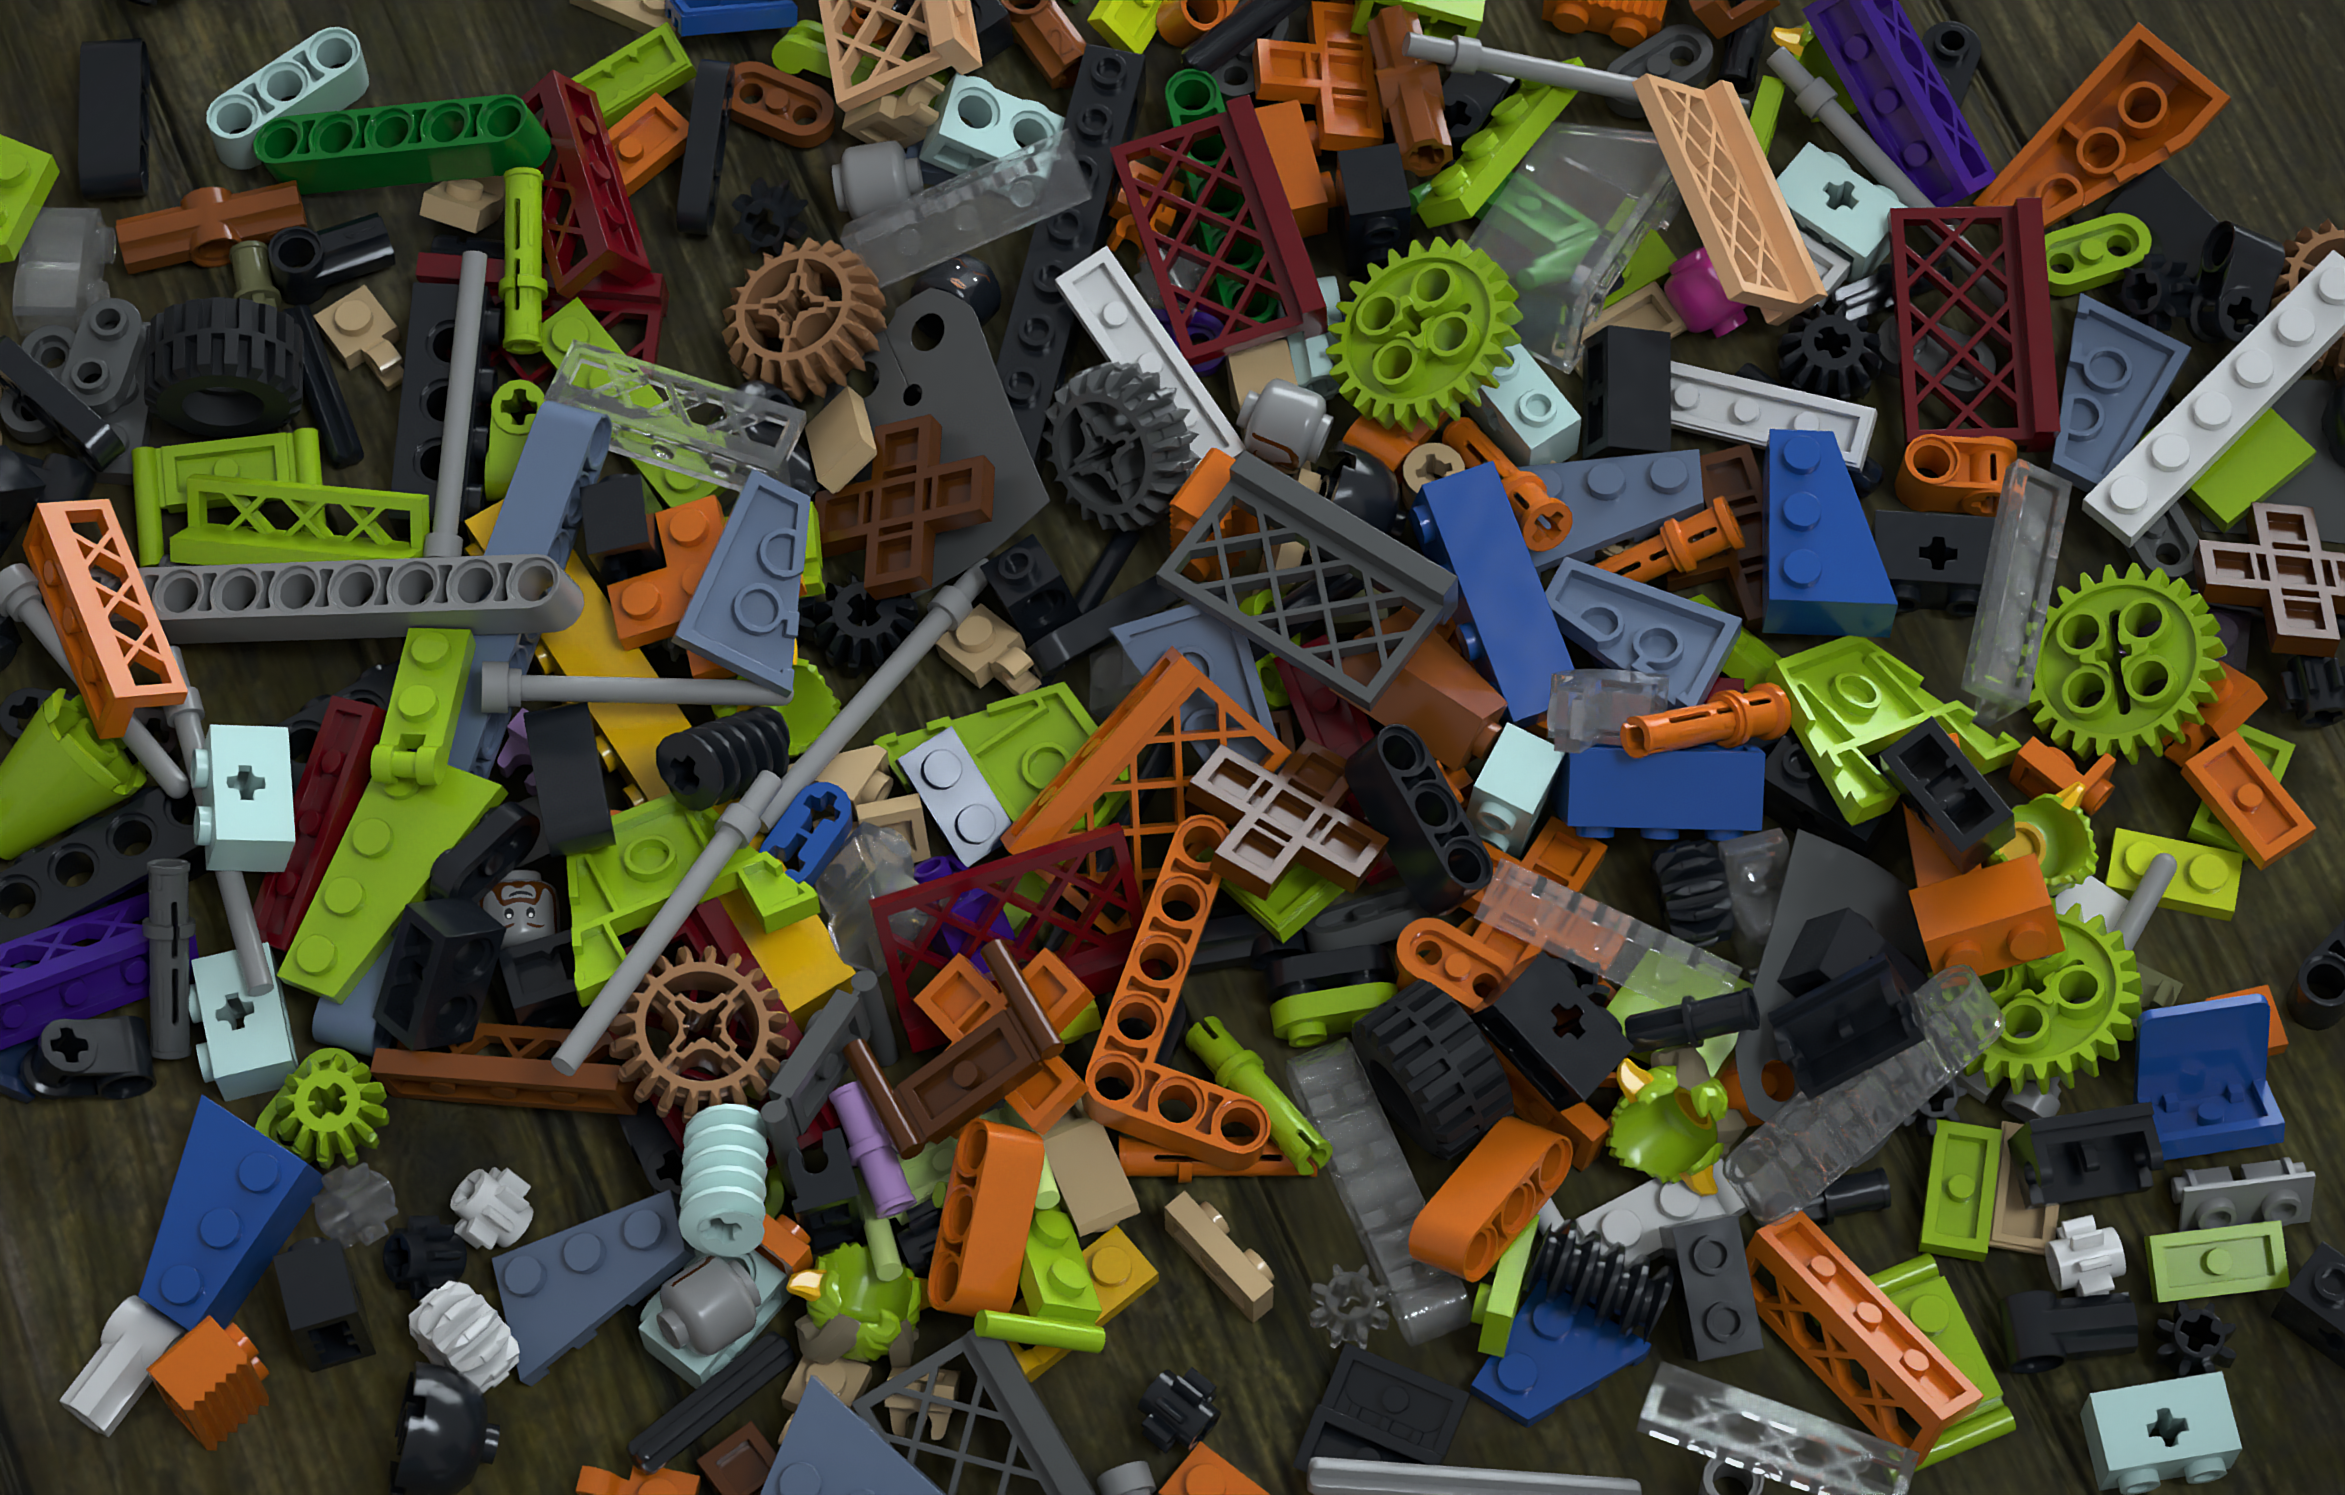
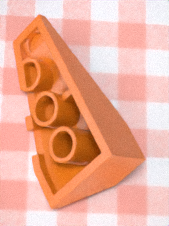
(2115, 126)

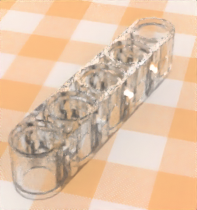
(1822, 1137)
(1376, 1189)

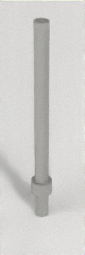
(1467, 56)
(1819, 101)
(444, 537)
(945, 613)
(733, 831)
(232, 886)

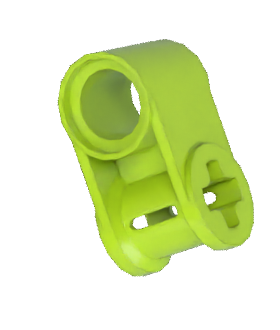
(506, 436)

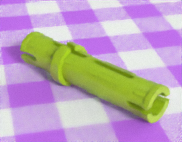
(523, 283)
(1244, 1073)

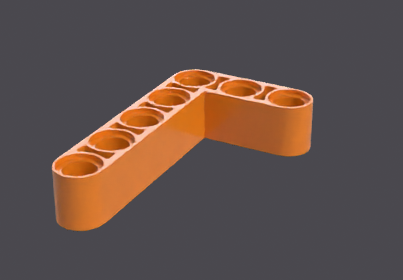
(1155, 1004)

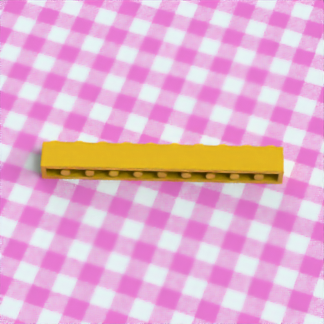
(794, 958)

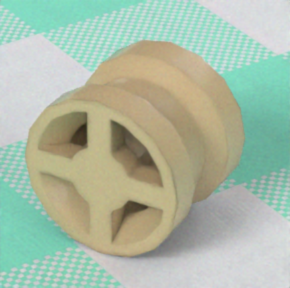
(1421, 465)

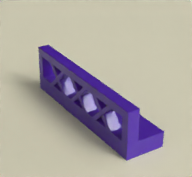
(1901, 96)
(76, 979)

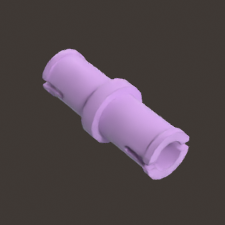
(872, 1151)

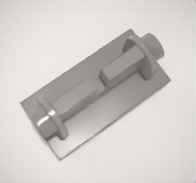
(2264, 1194)

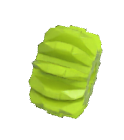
(331, 1133)

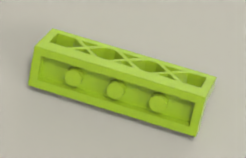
(236, 544)

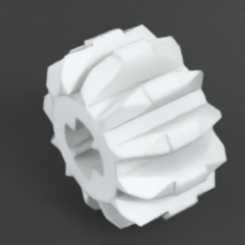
(464, 1334)

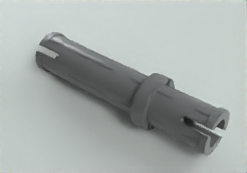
(168, 936)

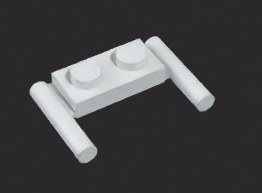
(1639, 1213)

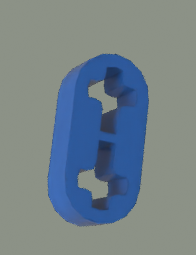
(794, 829)

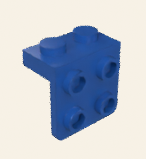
(2207, 1076)

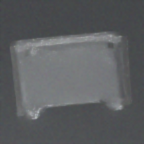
(1573, 227)

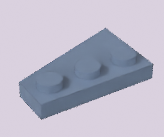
(1618, 500)
(1643, 629)
(583, 1275)

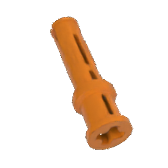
(1475, 447)
(1678, 540)
(1725, 720)

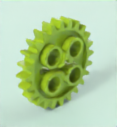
(1424, 334)
(2178, 651)
(2038, 1000)

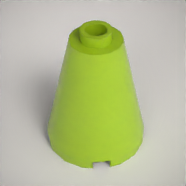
(60, 775)

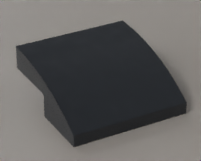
(1382, 1414)

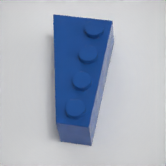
(1502, 607)

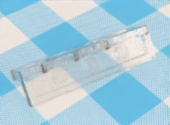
(969, 210)
(676, 442)
(2015, 591)
(1601, 938)
(1772, 1437)

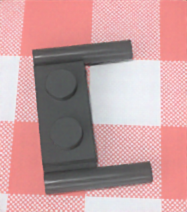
(818, 1063)

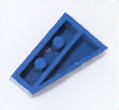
(1817, 544)
(1662, 792)
(224, 1218)

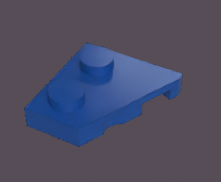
(1553, 1358)

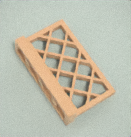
(949, 34)
(1732, 196)

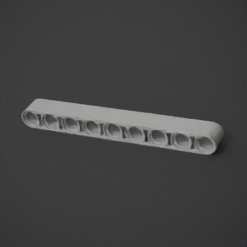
(340, 589)

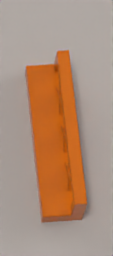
(82, 621)
(1856, 1325)

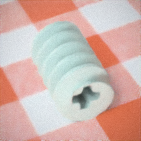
(724, 1180)

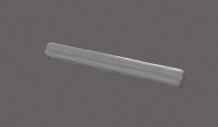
(1366, 1477)

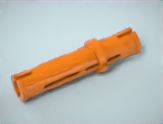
(1138, 1160)

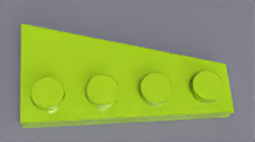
(377, 872)

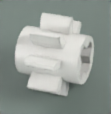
(492, 1208)
(2085, 1257)

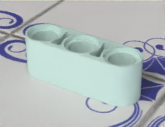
(297, 73)

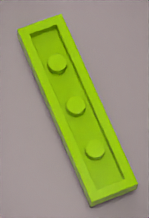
(1494, 151)
(578, 323)

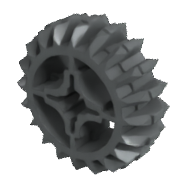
(1094, 418)

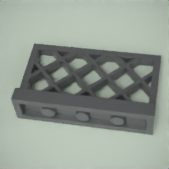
(1348, 546)
(1016, 1406)

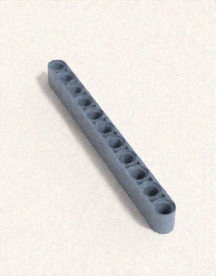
(536, 517)

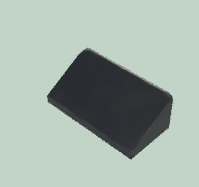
(2171, 214)

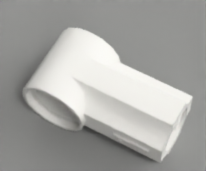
(118, 1372)

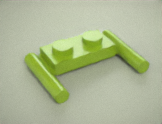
(163, 471)
(1053, 1286)
(1936, 1313)

